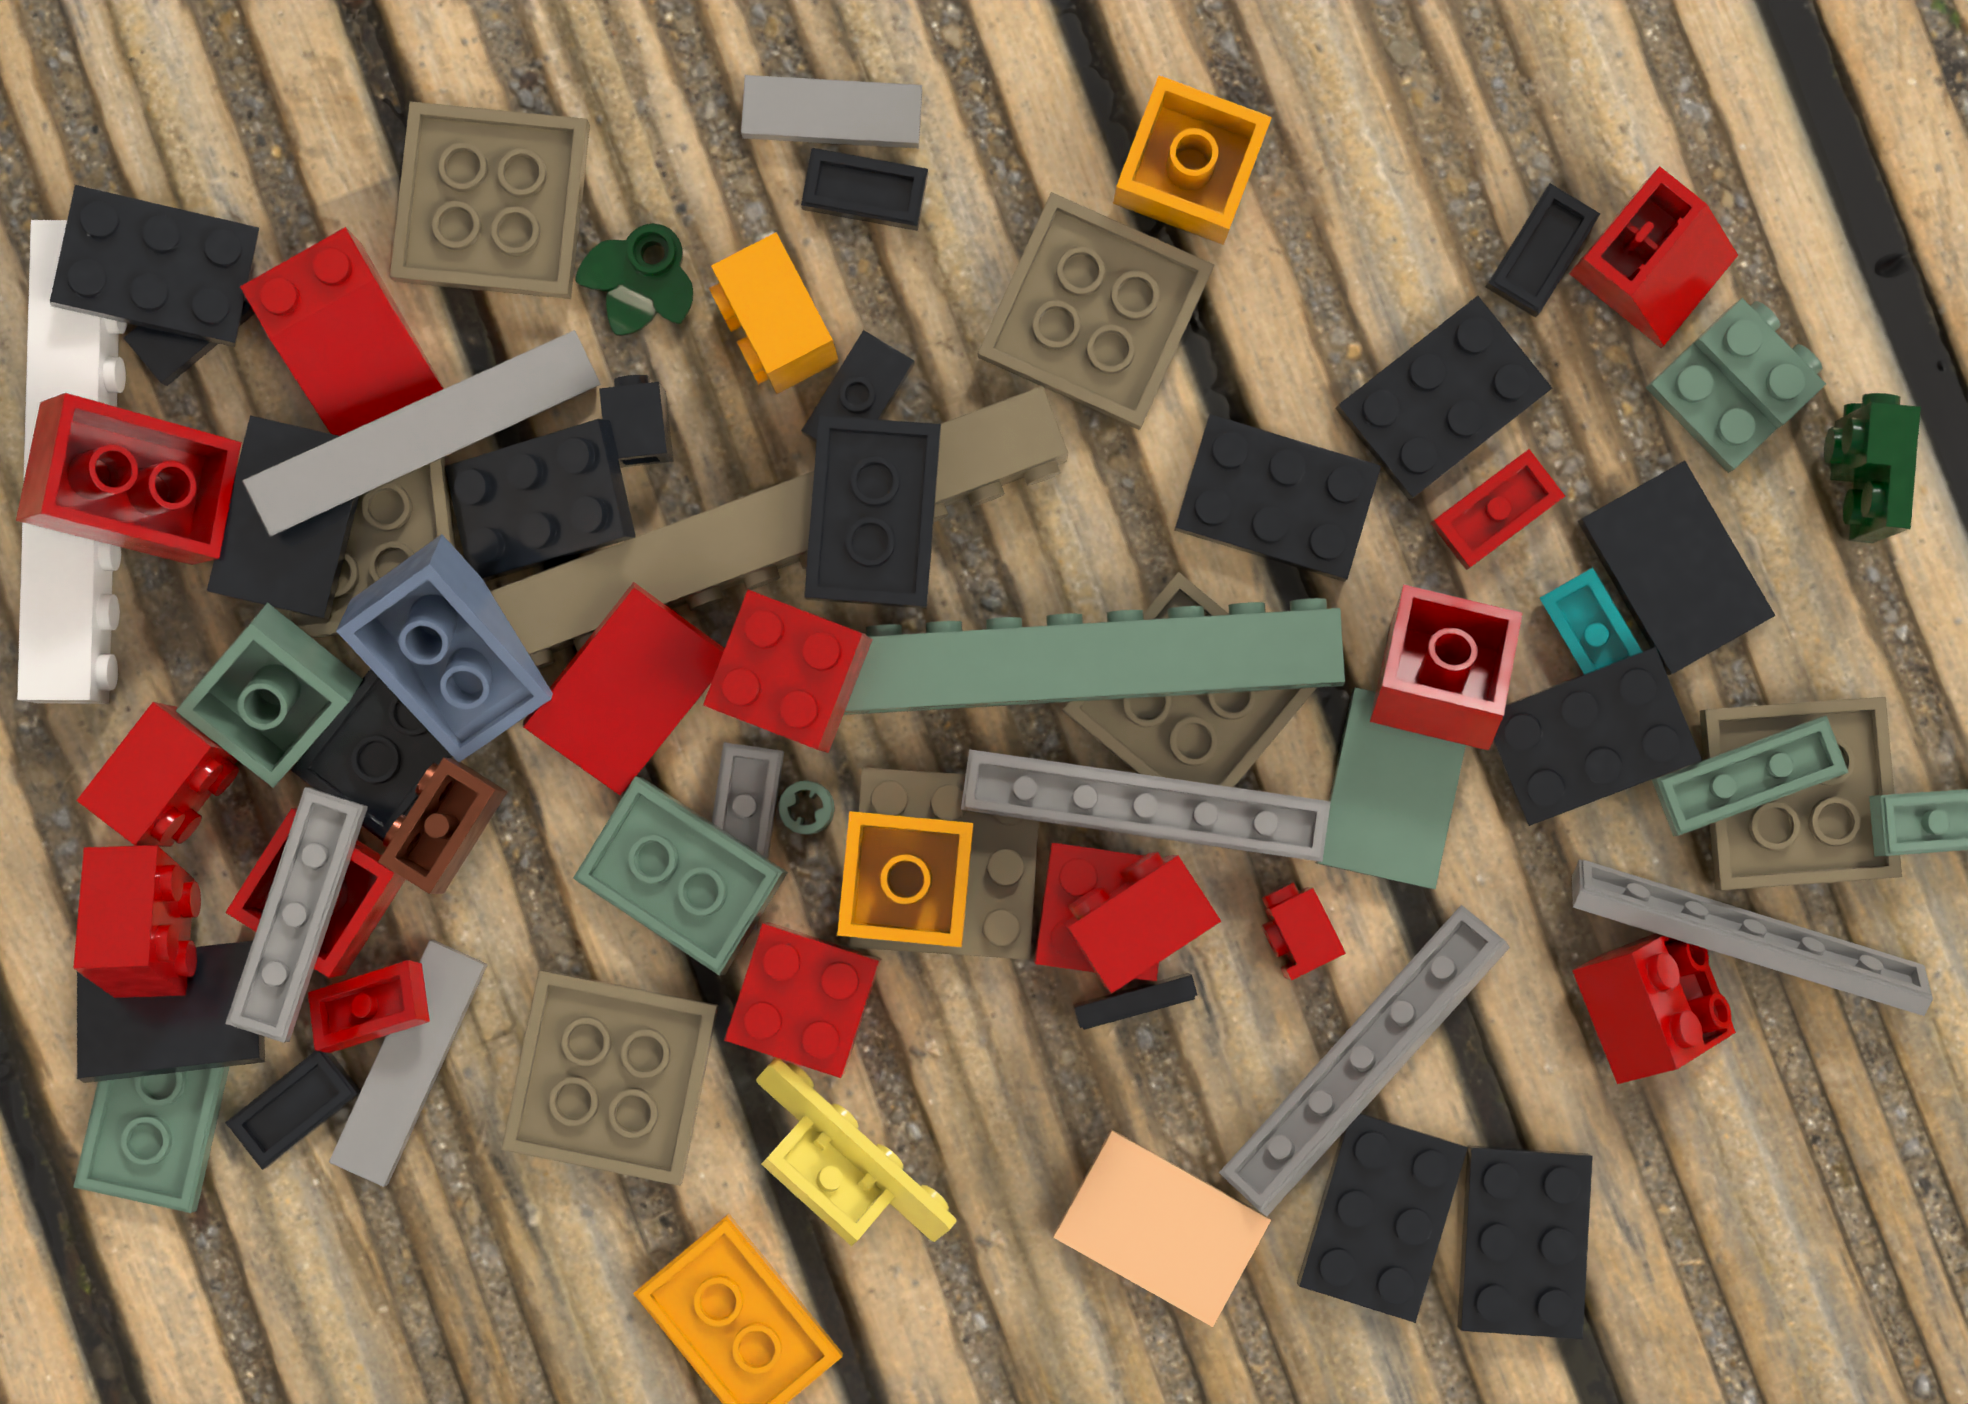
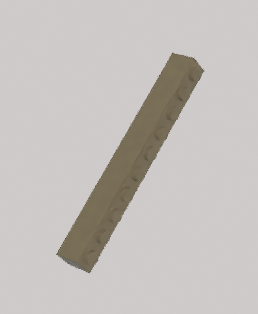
(766, 531)

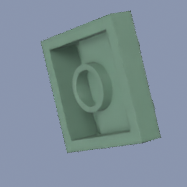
(1738, 383)

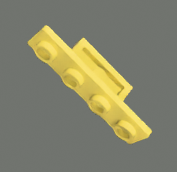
(839, 1168)

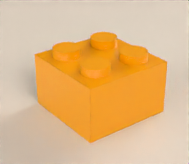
(1191, 159)
(780, 322)
(905, 879)

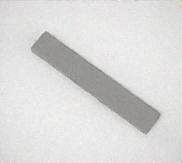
(420, 433)
(1145, 805)
(1751, 937)
(1364, 1060)

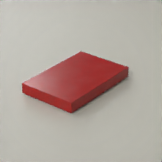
(626, 689)

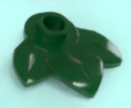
(634, 287)

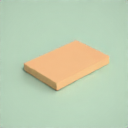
(1162, 1228)

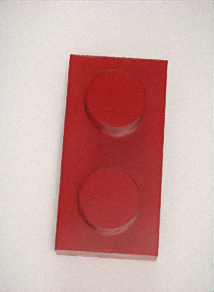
(1497, 509)
(368, 1006)

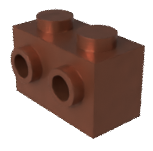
(441, 825)

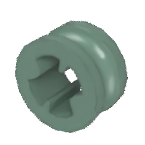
(790, 799)

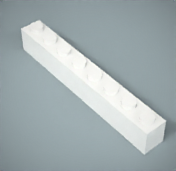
(65, 577)

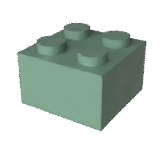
(270, 695)

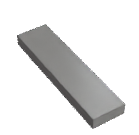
(296, 915)
(407, 1069)

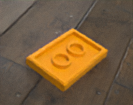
(737, 1320)

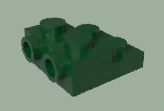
(1877, 452)

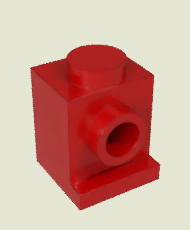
(1300, 930)

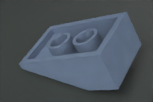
(445, 649)

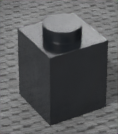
(638, 420)

